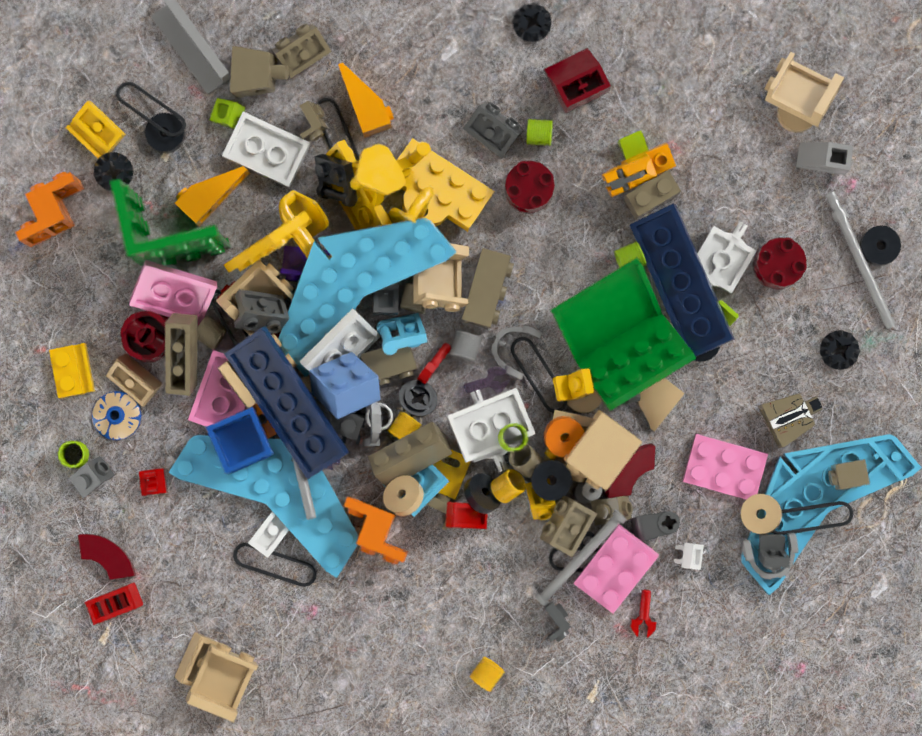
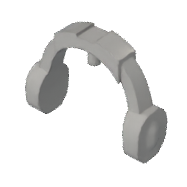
(525, 330)
(374, 440)
(792, 548)

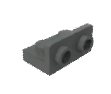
(493, 128)
(260, 310)

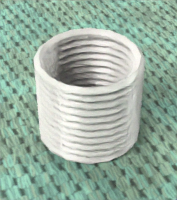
(390, 421)

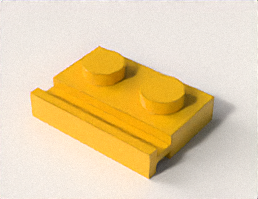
(95, 130)
(71, 370)

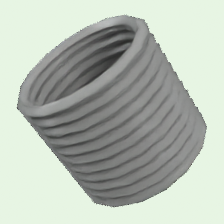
(465, 346)

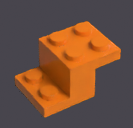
(49, 209)
(375, 530)

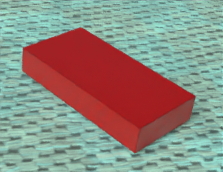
(464, 516)

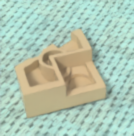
(659, 401)

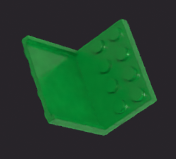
(164, 250)
(621, 335)

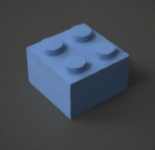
(344, 385)

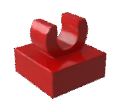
(153, 482)

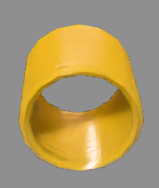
(403, 425)
(508, 486)
(487, 674)

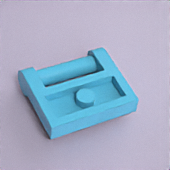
(409, 329)

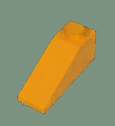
(368, 106)
(206, 196)

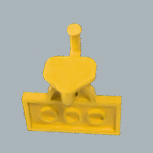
(374, 176)
(440, 191)
(300, 222)

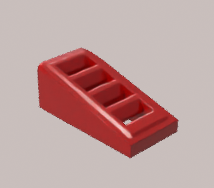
(128, 596)

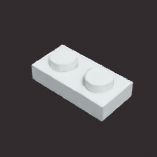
(269, 535)

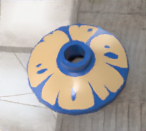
(128, 419)

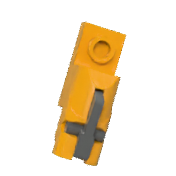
(638, 169)

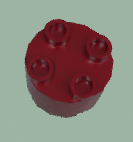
(529, 187)
(779, 263)
(144, 336)

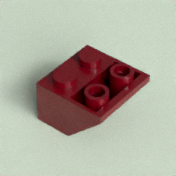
(577, 80)

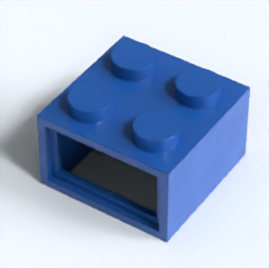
(240, 440)

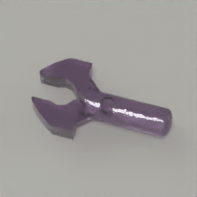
(488, 382)

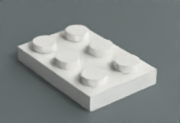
(266, 149)
(348, 336)
(479, 425)

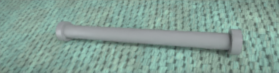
(577, 561)

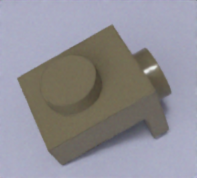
(314, 115)
(440, 503)
(605, 508)

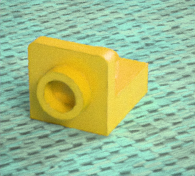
(573, 385)
(540, 508)

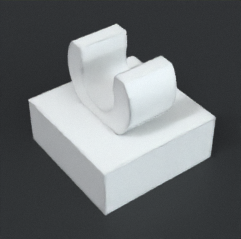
(691, 556)

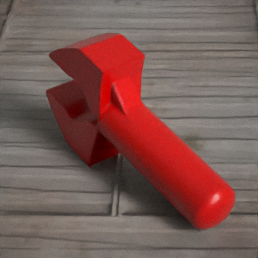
(431, 367)
(644, 615)

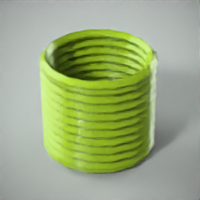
(539, 132)
(629, 253)
(524, 437)
(61, 454)

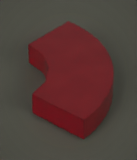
(640, 462)
(107, 554)

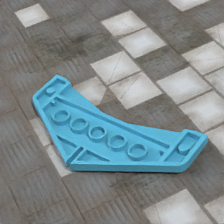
(359, 266)
(885, 462)
(274, 482)

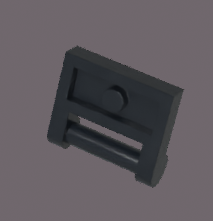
(336, 172)

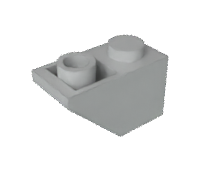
(824, 157)

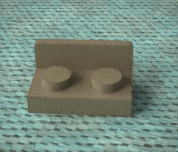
(301, 49)
(567, 525)

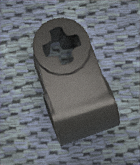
(650, 525)

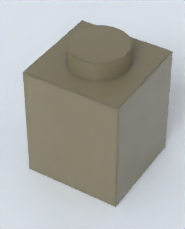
(849, 474)

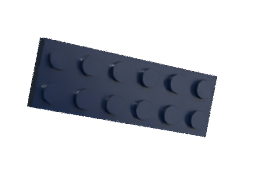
(682, 280)
(286, 402)

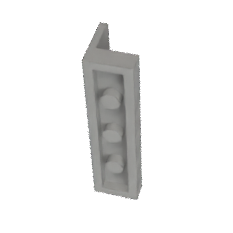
(191, 46)

